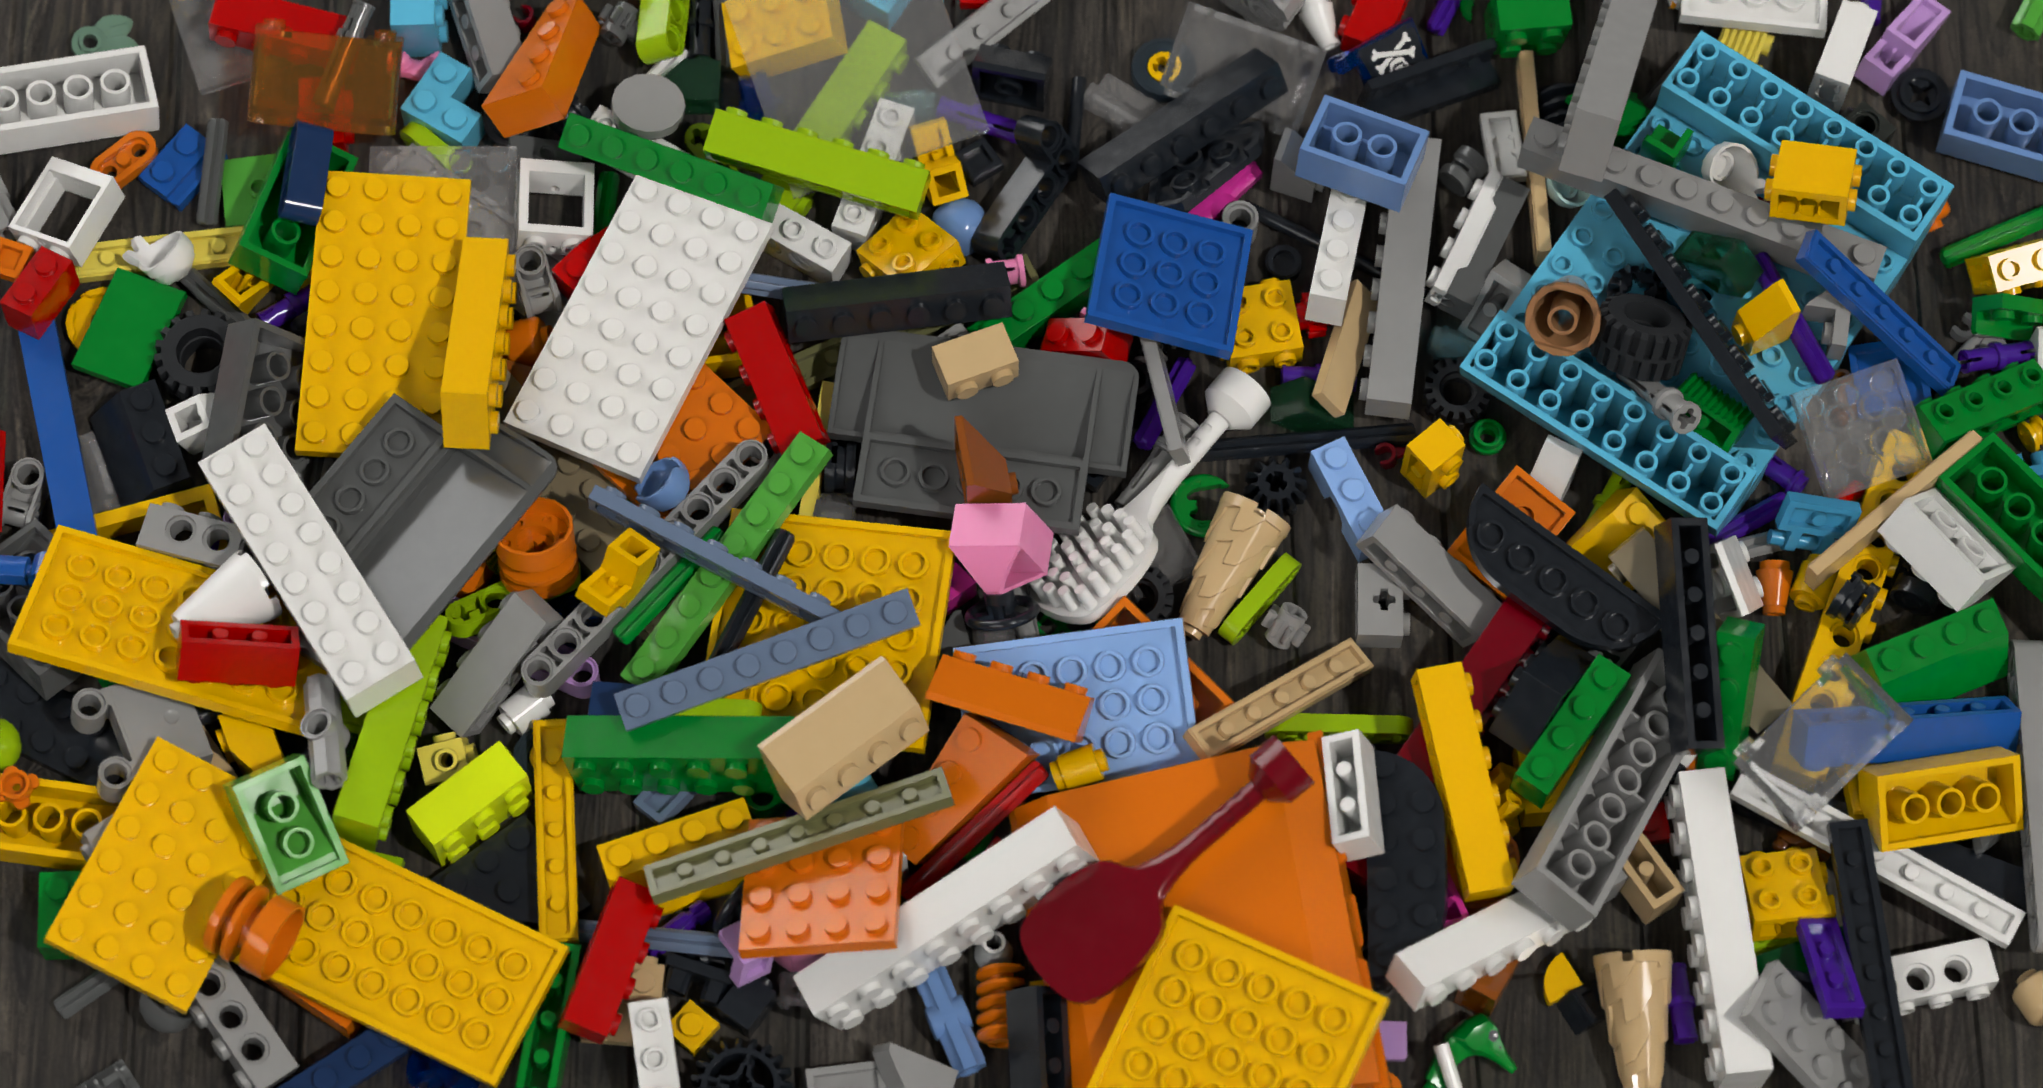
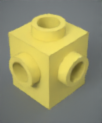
(434, 757)

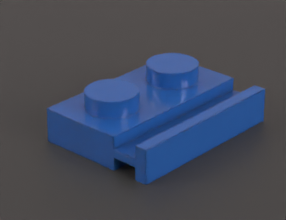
(177, 168)

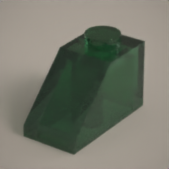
(700, 84)
(1720, 262)
(1299, 411)

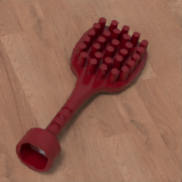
(1111, 916)

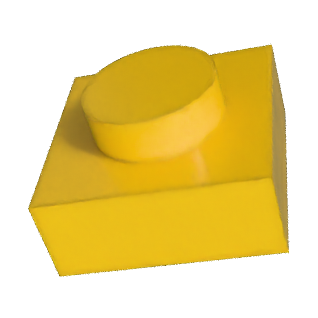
(693, 1027)

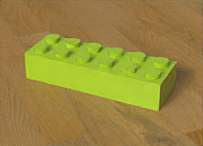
(388, 747)

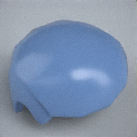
(960, 220)
(664, 484)

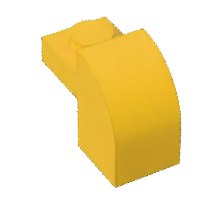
(946, 175)
(621, 574)

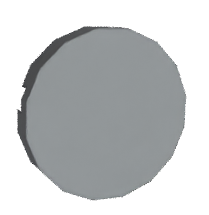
(648, 106)

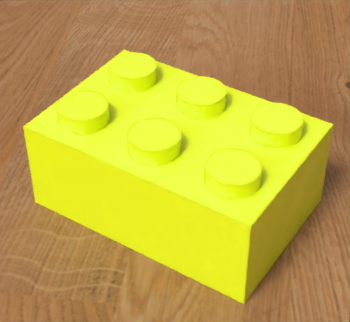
(471, 804)

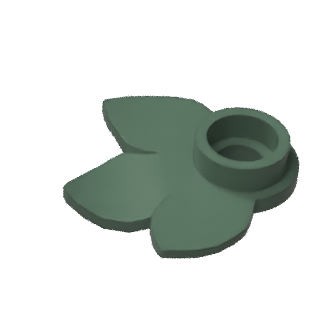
(108, 33)

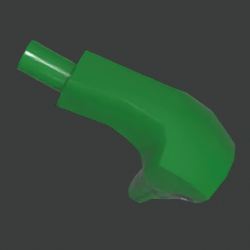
(1471, 1037)

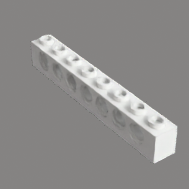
(794, 237)

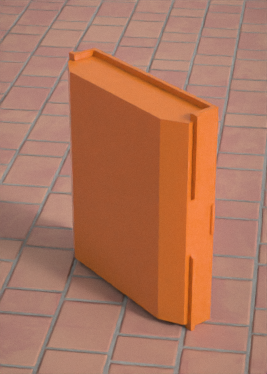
(1263, 878)

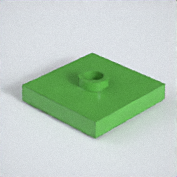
(241, 186)

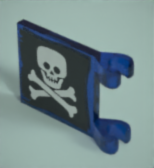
(1383, 53)

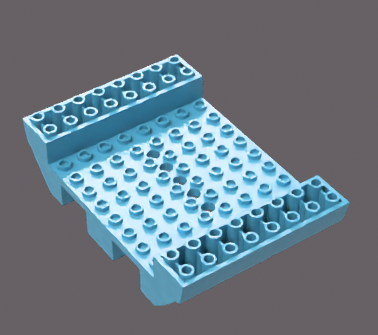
(1584, 403)

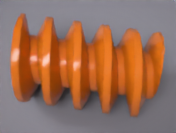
(995, 981)

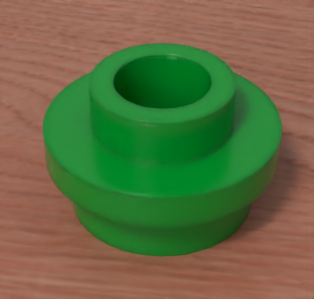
(1490, 427)

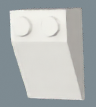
(1733, 586)

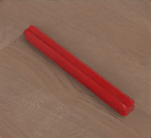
(975, 830)

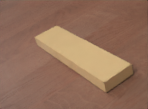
(1345, 352)

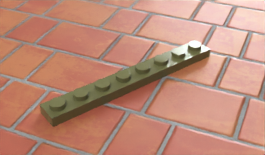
(798, 837)

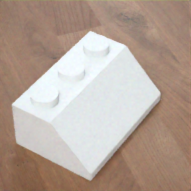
(1945, 549)

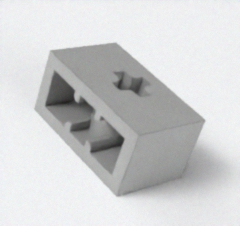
(1372, 625)

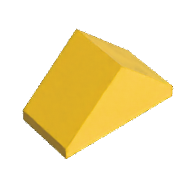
(241, 288)

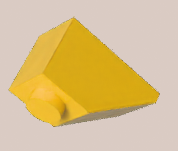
(1766, 319)

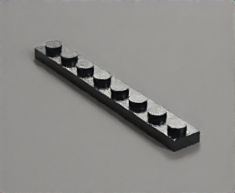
(1869, 953)

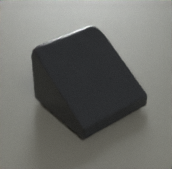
(1582, 1007)

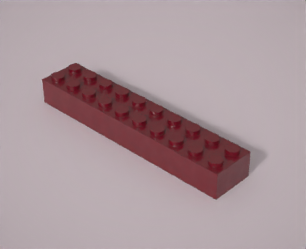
(1491, 663)

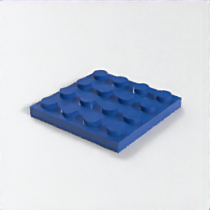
(1169, 276)

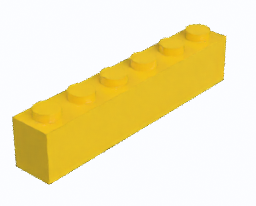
(1463, 781)

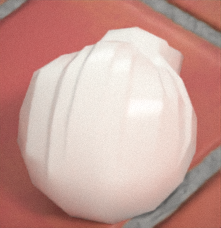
(1734, 168)
(163, 260)

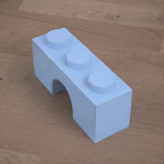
(1344, 481)

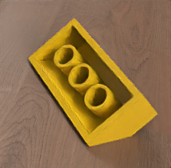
(1942, 798)
(630, 853)

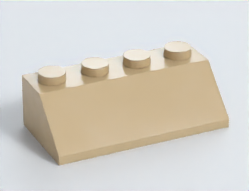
(842, 738)

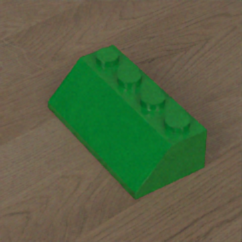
(1941, 656)

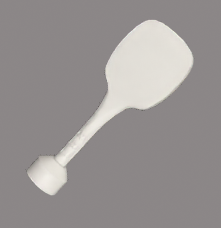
(1118, 546)

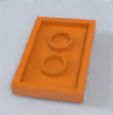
(1531, 499)

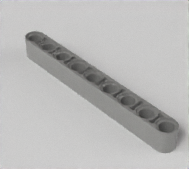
(702, 497)
(2026, 692)

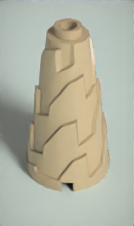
(1235, 549)
(1635, 1000)

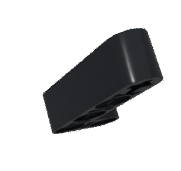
(1031, 189)

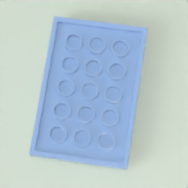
(1137, 686)

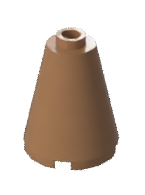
(1563, 316)

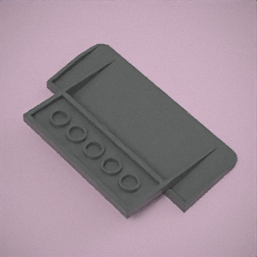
(1048, 423)
(422, 512)

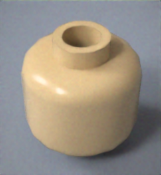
(2029, 996)

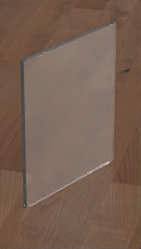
(860, 72)

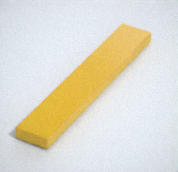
(555, 834)

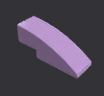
(1901, 44)

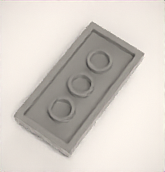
(1798, 1034)

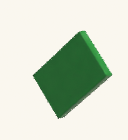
(126, 328)

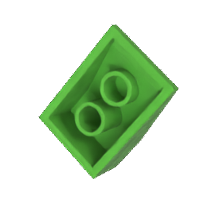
(286, 822)

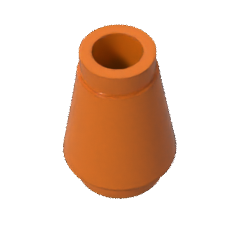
(1776, 583)

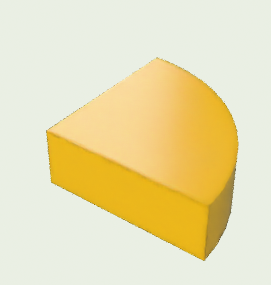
(1559, 980)

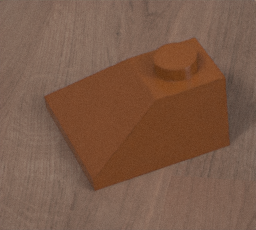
(981, 467)

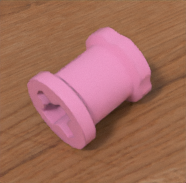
(1014, 268)

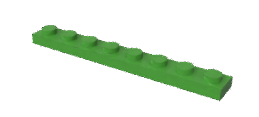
(744, 537)

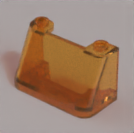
(325, 79)

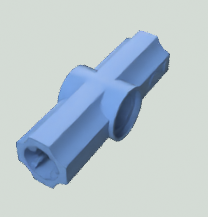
(951, 1023)

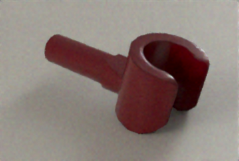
(526, 25)
(1396, 454)

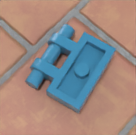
(1813, 515)

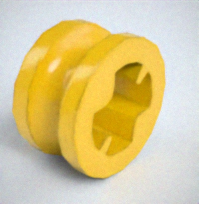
(2031, 433)

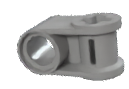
(537, 287)
(21, 501)

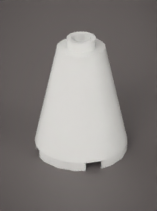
(231, 594)

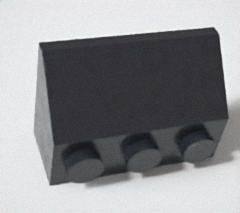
(140, 445)

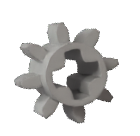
(1286, 625)

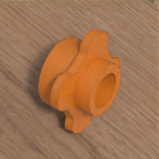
(14, 776)

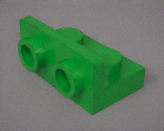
(2006, 316)

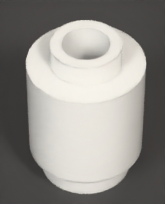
(521, 710)

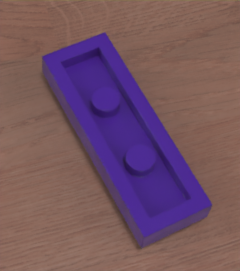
(1830, 968)

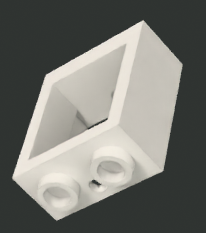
(1842, 54)
(560, 179)
(46, 192)

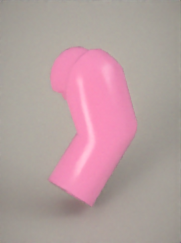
(415, 69)

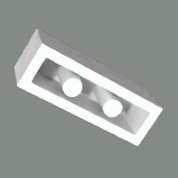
(1353, 795)

